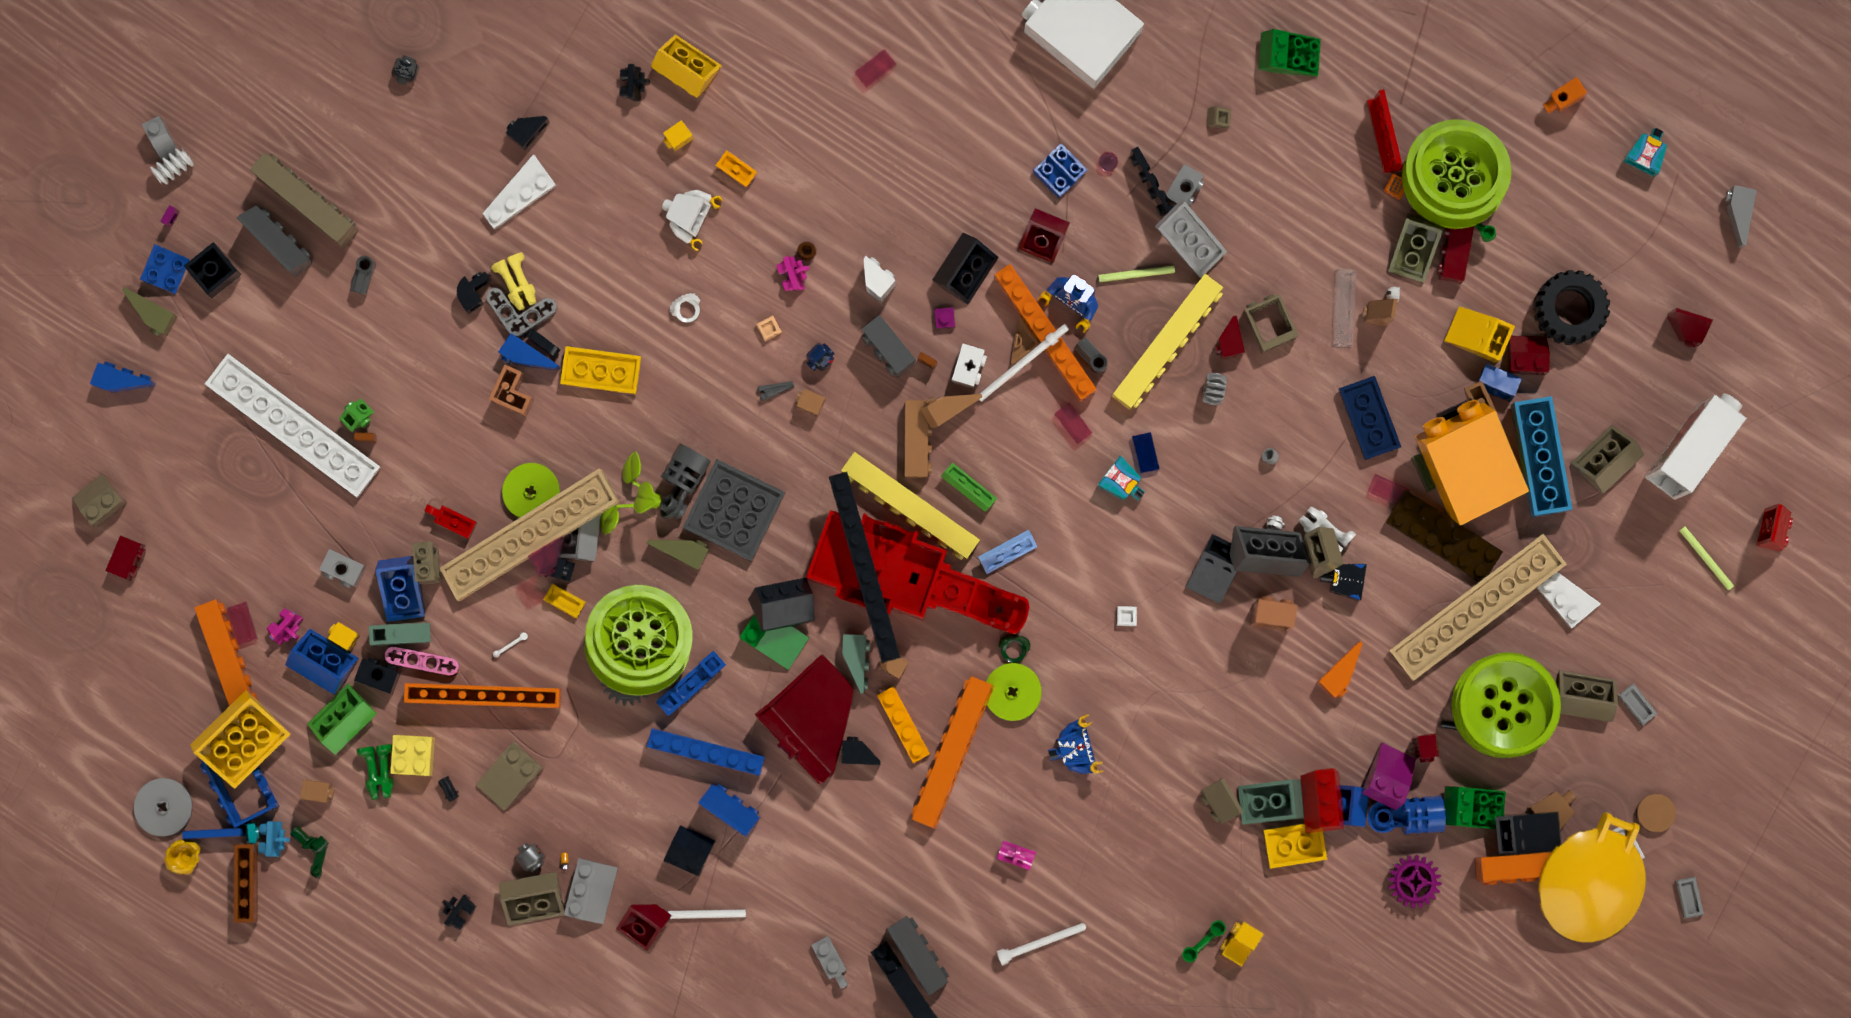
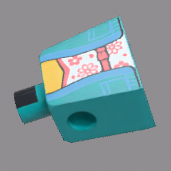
(1647, 153)
(1121, 480)

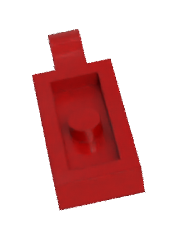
(452, 520)

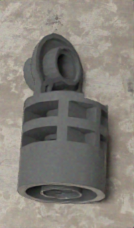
(683, 480)

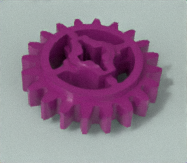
(1431, 882)

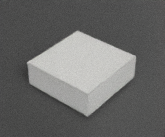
(1126, 616)

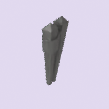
(773, 389)

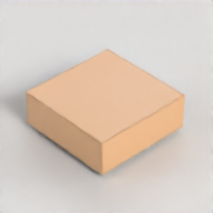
(768, 328)

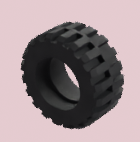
(1594, 296)

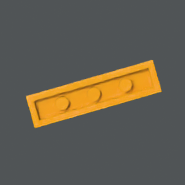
(903, 724)

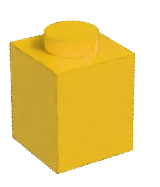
(677, 136)
(343, 636)

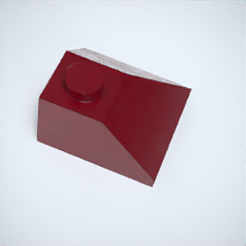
(1689, 326)
(643, 923)

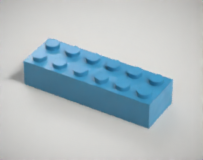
(1541, 456)

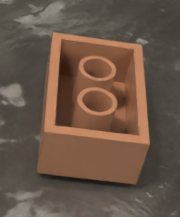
(1274, 614)

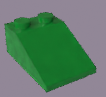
(779, 644)

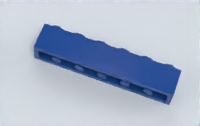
(706, 752)

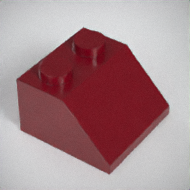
(1044, 235)
(1528, 355)

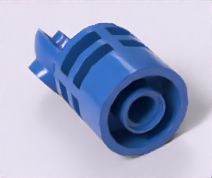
(1414, 816)

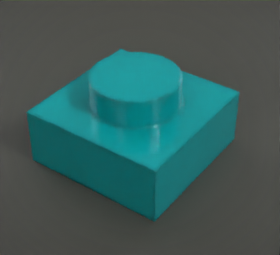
(251, 833)

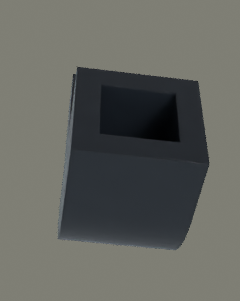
(467, 291)
(563, 570)

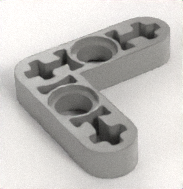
(514, 318)

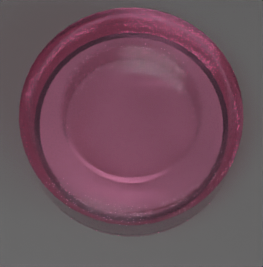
(1108, 161)

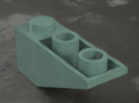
(399, 634)
(854, 653)

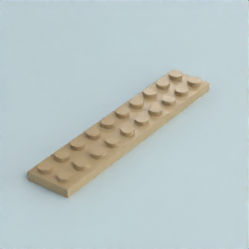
(528, 534)
(1477, 607)

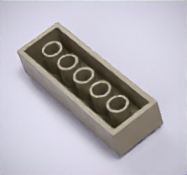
(308, 203)

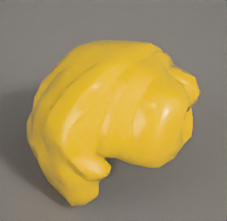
(182, 856)

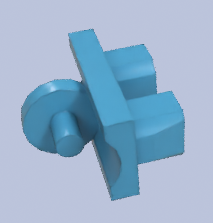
(274, 839)

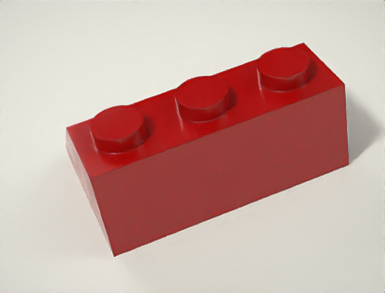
(1322, 800)

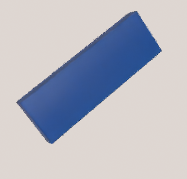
(213, 833)

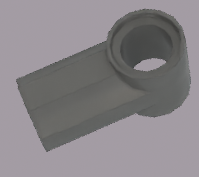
(362, 277)
(1090, 355)

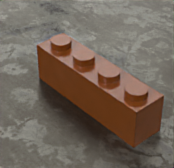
(245, 883)

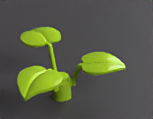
(644, 499)

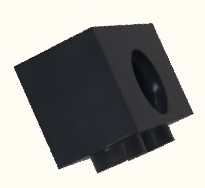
(366, 675)

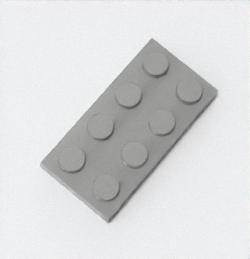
(1190, 238)

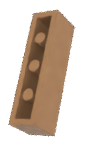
(916, 441)

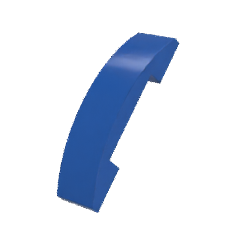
(691, 683)

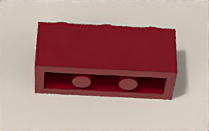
(1455, 254)

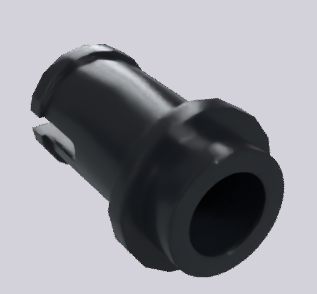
(448, 789)

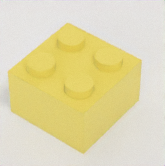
(412, 755)

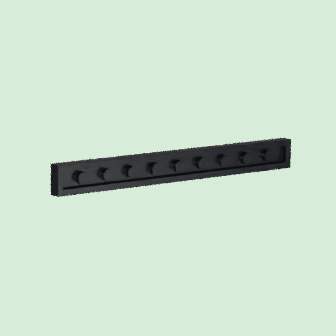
(864, 567)

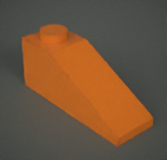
(1339, 676)

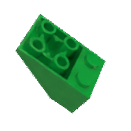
(1289, 53)
(1473, 807)

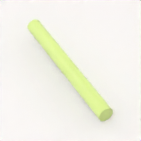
(1136, 273)
(1707, 559)

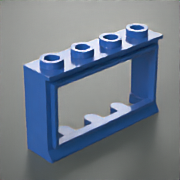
(226, 802)

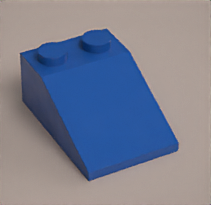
(398, 589)

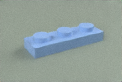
(1007, 551)

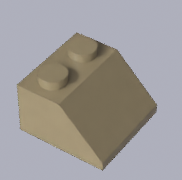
(98, 500)
(1221, 801)

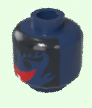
(820, 357)

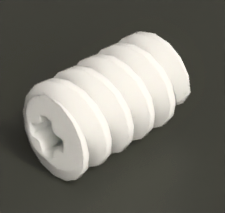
(172, 166)

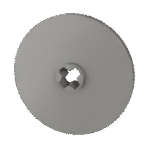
(148, 811)

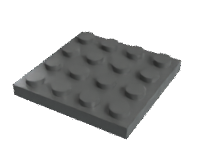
(734, 510)

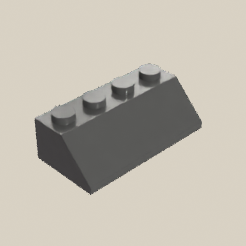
(275, 241)
(1268, 551)
(917, 954)

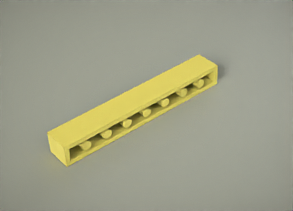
(1167, 342)
(910, 506)

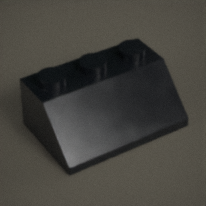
(965, 268)
(783, 604)

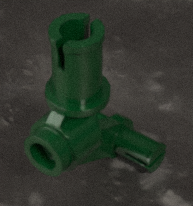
(317, 845)

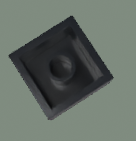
(212, 270)

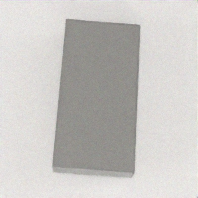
(1637, 704)
(1689, 897)

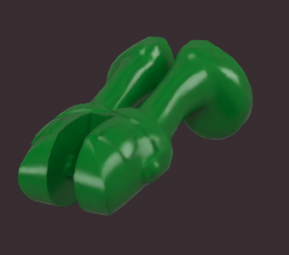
(373, 779)

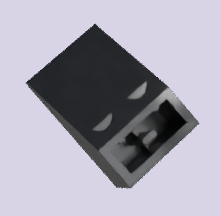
(1213, 571)
(1528, 833)

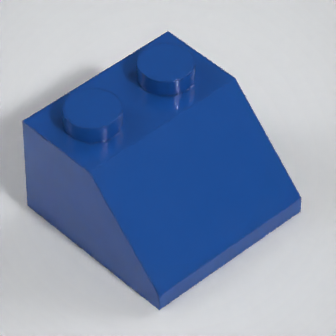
(1354, 805)

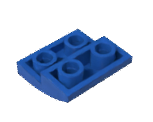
(1059, 171)

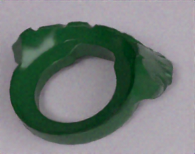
(1023, 642)

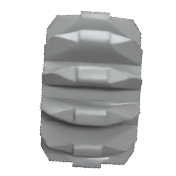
(1214, 388)

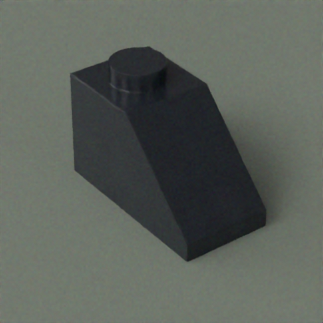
(525, 130)
(857, 753)

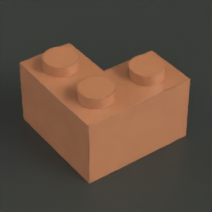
(506, 392)

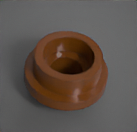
(804, 245)

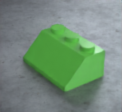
(341, 719)

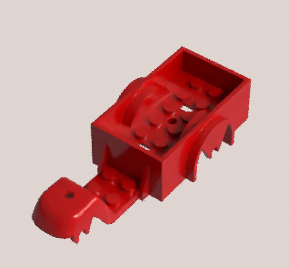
(895, 557)

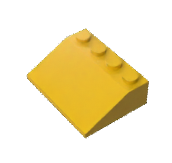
(239, 739)

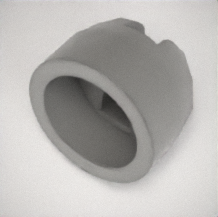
(1270, 456)

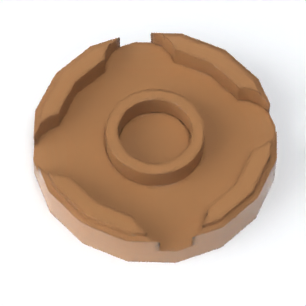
(1656, 812)

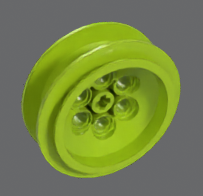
(1464, 143)
(621, 668)

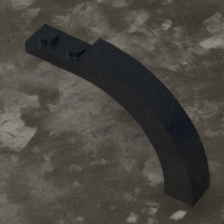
(902, 982)

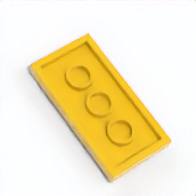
(600, 370)

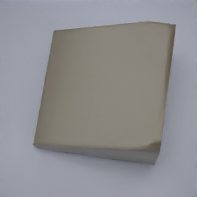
(1218, 117)

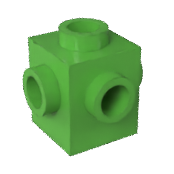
(356, 415)

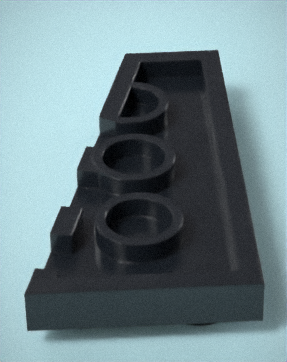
(1137, 159)

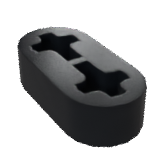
(543, 342)

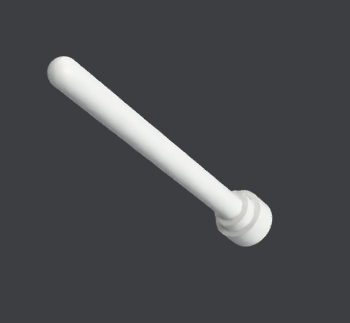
(1007, 955)

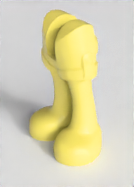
(524, 288)

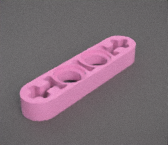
(422, 659)

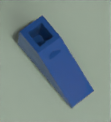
(116, 380)

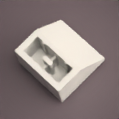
(878, 282)

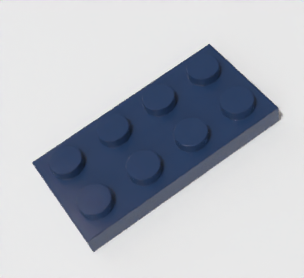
(1369, 418)

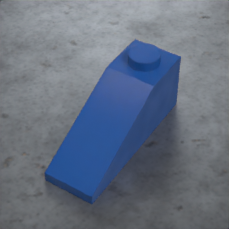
(522, 354)

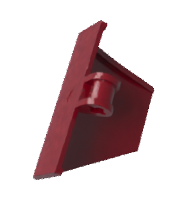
(811, 717)

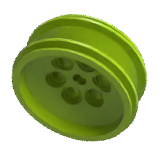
(1539, 711)

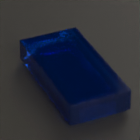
(1145, 453)

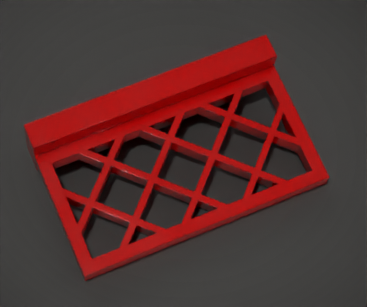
(1384, 133)

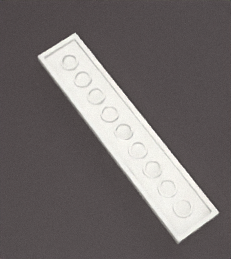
(292, 425)

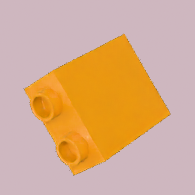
(1471, 462)

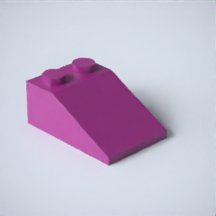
(1390, 777)

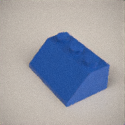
(321, 661)
(730, 809)

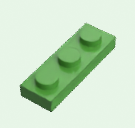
(969, 487)

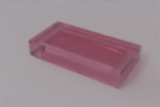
(875, 68)
(1073, 423)
(1386, 489)
(242, 623)

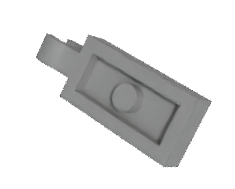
(830, 960)

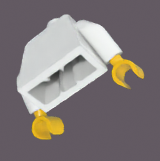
(688, 213)

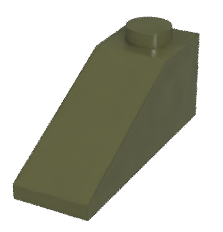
(153, 315)
(685, 551)

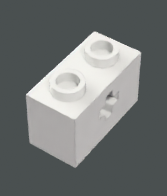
(973, 355)

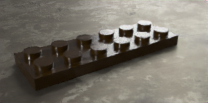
(1443, 536)

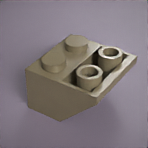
(1322, 551)

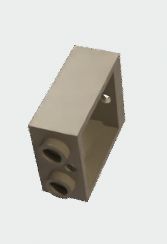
(1280, 340)
(428, 568)

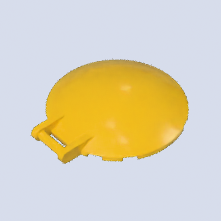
(1593, 882)

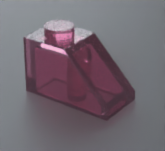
(546, 558)

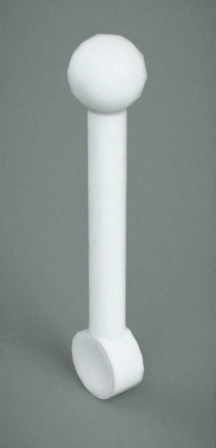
(523, 636)

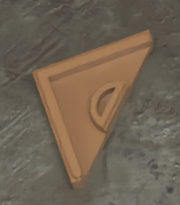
(1024, 342)

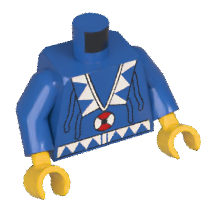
(1074, 294)
(1076, 748)

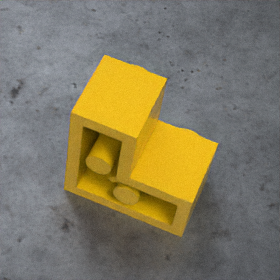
(1241, 943)

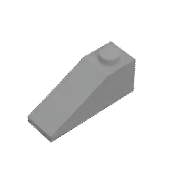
(1740, 208)

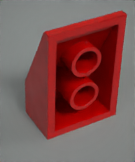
(1774, 528)

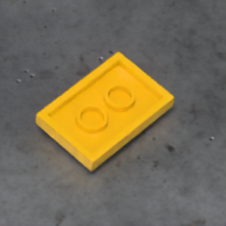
(1293, 846)

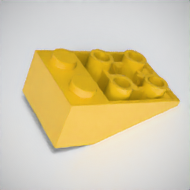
(1479, 334)

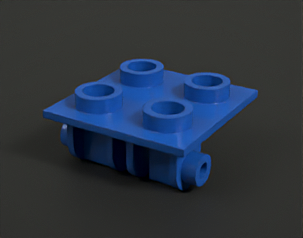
(164, 269)

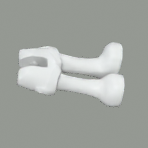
(1321, 521)

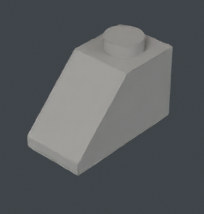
(160, 137)

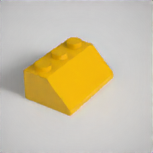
(685, 65)

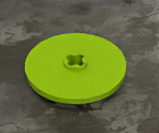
(520, 480)
(1028, 692)

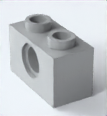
(1185, 176)
(334, 560)

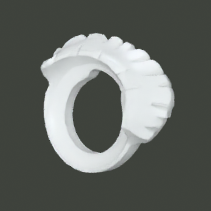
(692, 299)

